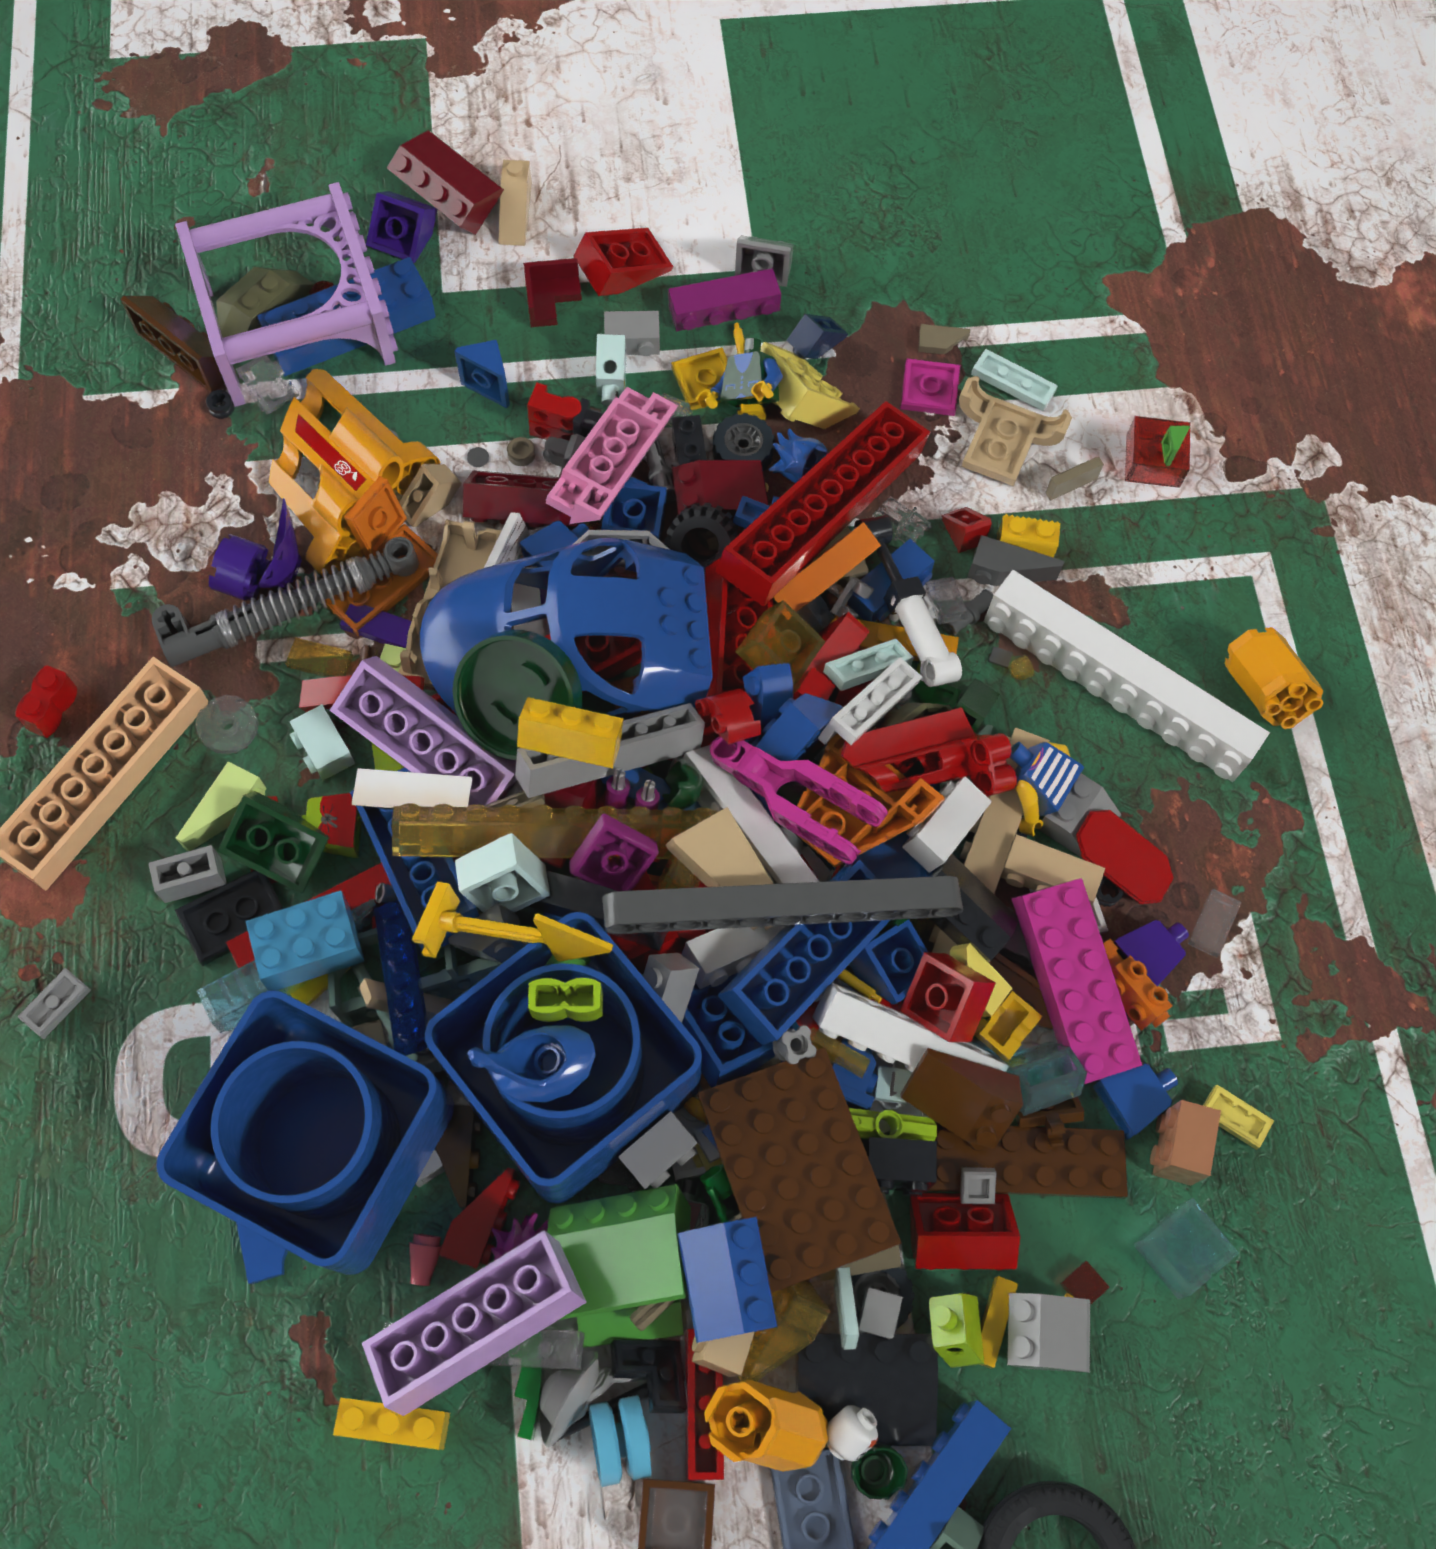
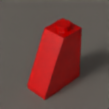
(841, 639)

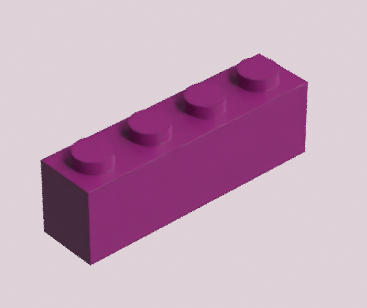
(724, 299)

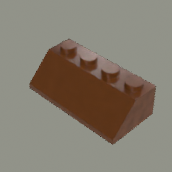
(174, 338)

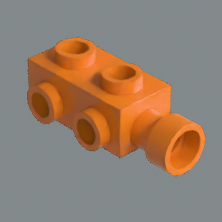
(1137, 990)

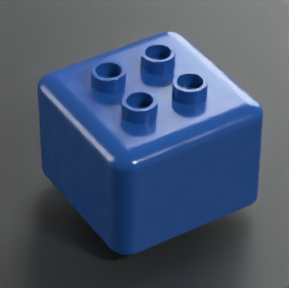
(639, 1072)
(307, 1133)

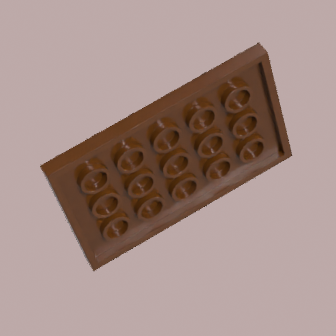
(799, 1169)

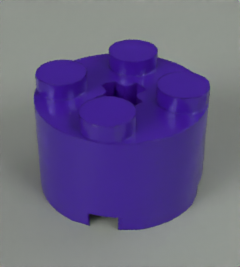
(238, 567)

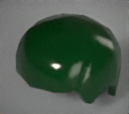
(685, 785)
(879, 1472)

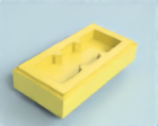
(1239, 1117)

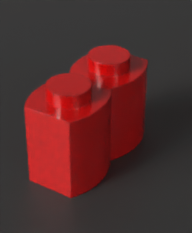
(49, 697)

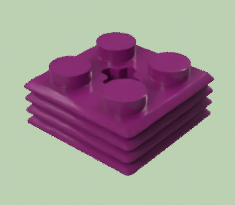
(612, 838)

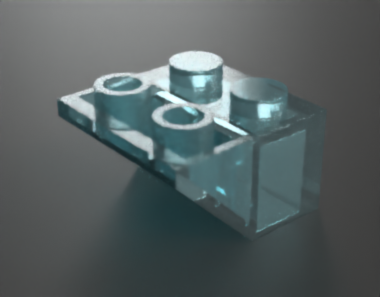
(1047, 1075)

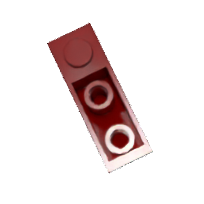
(471, 1231)

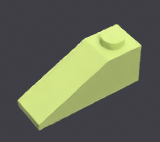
(218, 805)

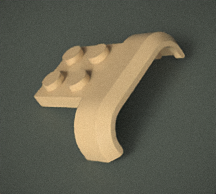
(1005, 433)

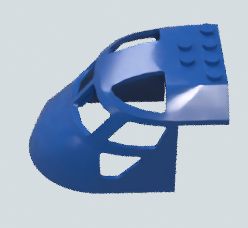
(659, 608)

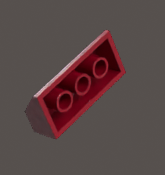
(446, 180)
(498, 494)

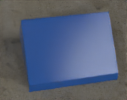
(483, 371)

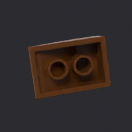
(964, 1096)

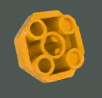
(1273, 677)
(766, 1426)

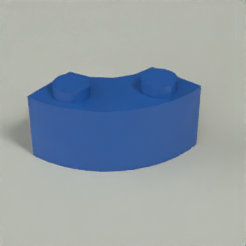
(769, 689)

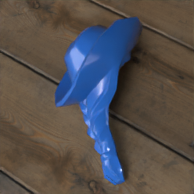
(540, 1063)

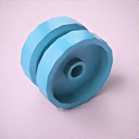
(620, 1440)

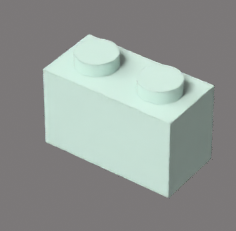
(321, 742)

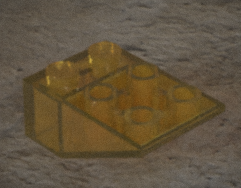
(799, 1318)

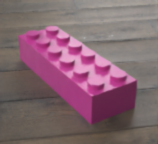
(1077, 978)

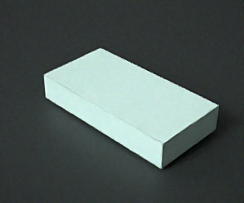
(846, 1308)

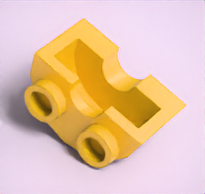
(1008, 1026)

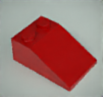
(621, 259)

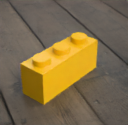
(569, 732)
(376, 1423)

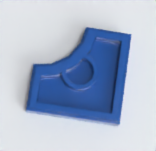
(260, 1256)

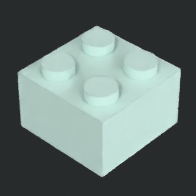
(502, 874)

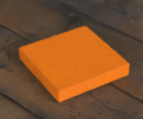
(375, 516)

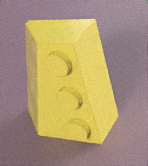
(804, 394)

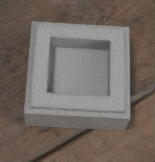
(977, 1185)

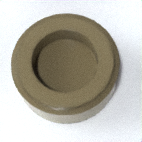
(521, 451)

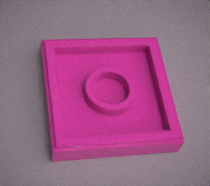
(930, 387)

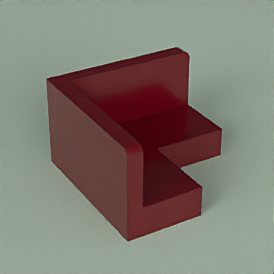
(550, 284)

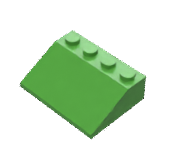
(624, 1248)

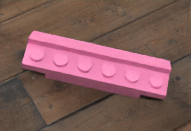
(609, 455)

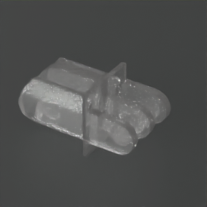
(902, 520)

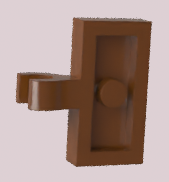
(1053, 1119)

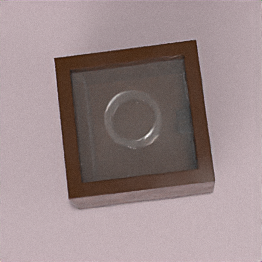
(676, 1515)

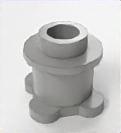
(794, 1045)

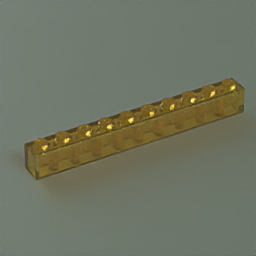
(542, 829)

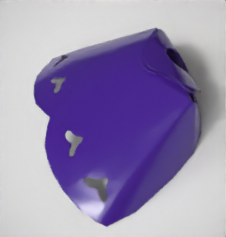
(285, 555)

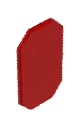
(1126, 855)

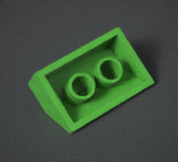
(604, 1327)

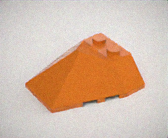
(904, 807)

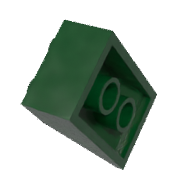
(274, 841)

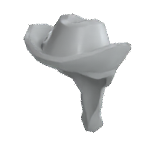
(569, 1394)

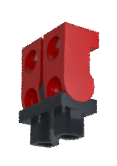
(559, 416)

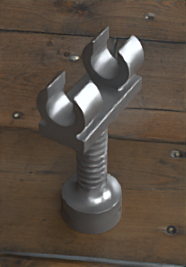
(844, 594)

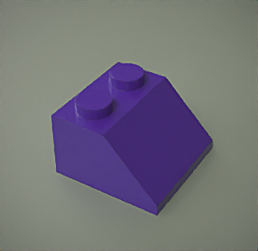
(400, 225)

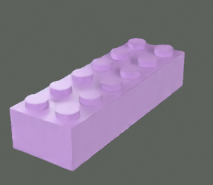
(419, 731)
(472, 1323)

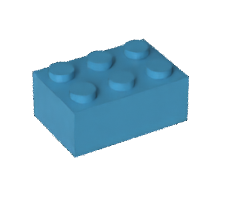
(304, 941)

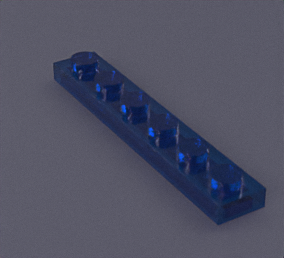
(401, 979)

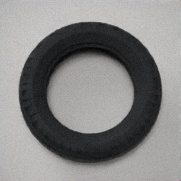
(1048, 1499)

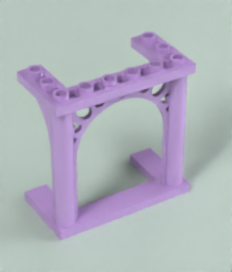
(357, 320)

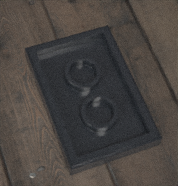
(224, 913)

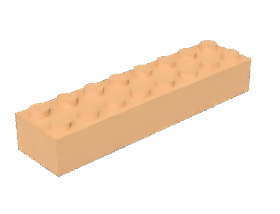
(99, 772)

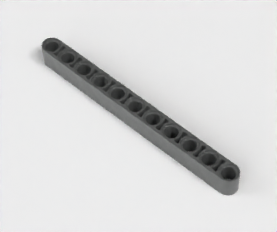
(781, 904)

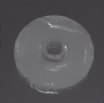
(217, 715)

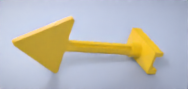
(440, 917)

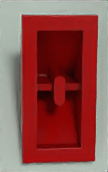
(966, 527)

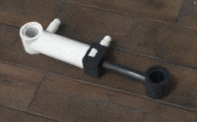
(906, 603)

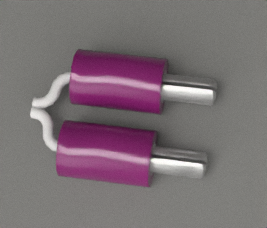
(618, 793)

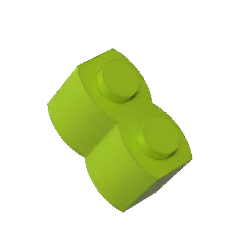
(554, 1000)

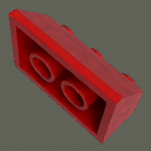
(963, 1234)

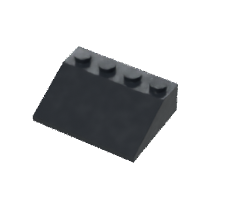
(884, 1375)

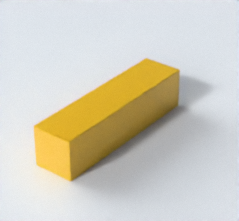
(996, 1319)

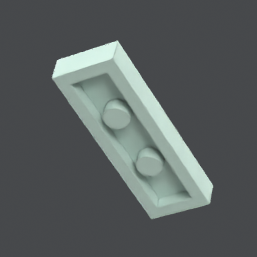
(1014, 379)
(865, 664)

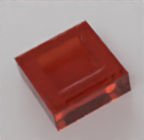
(1085, 1283)

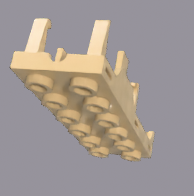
(458, 555)

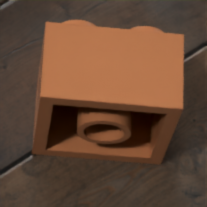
(1185, 1142)

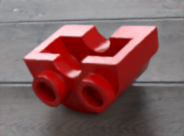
(729, 715)

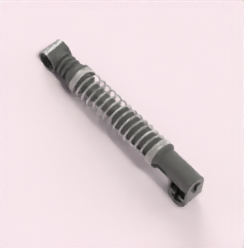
(228, 626)

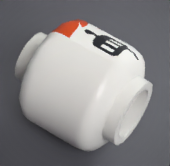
(852, 1433)

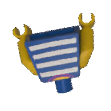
(1043, 780)

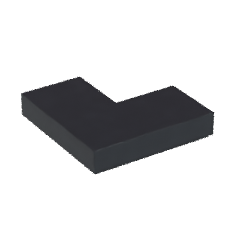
(658, 1363)

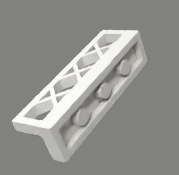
(872, 702)

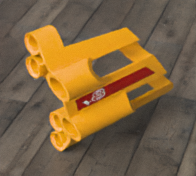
(348, 465)

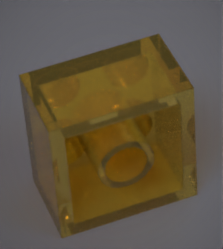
(781, 638)

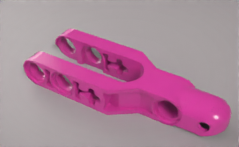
(766, 775)

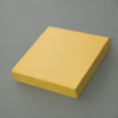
(699, 373)

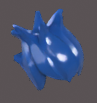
(797, 455)

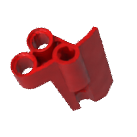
(943, 746)

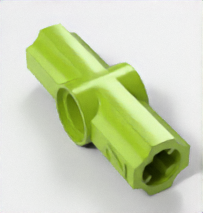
(900, 1125)

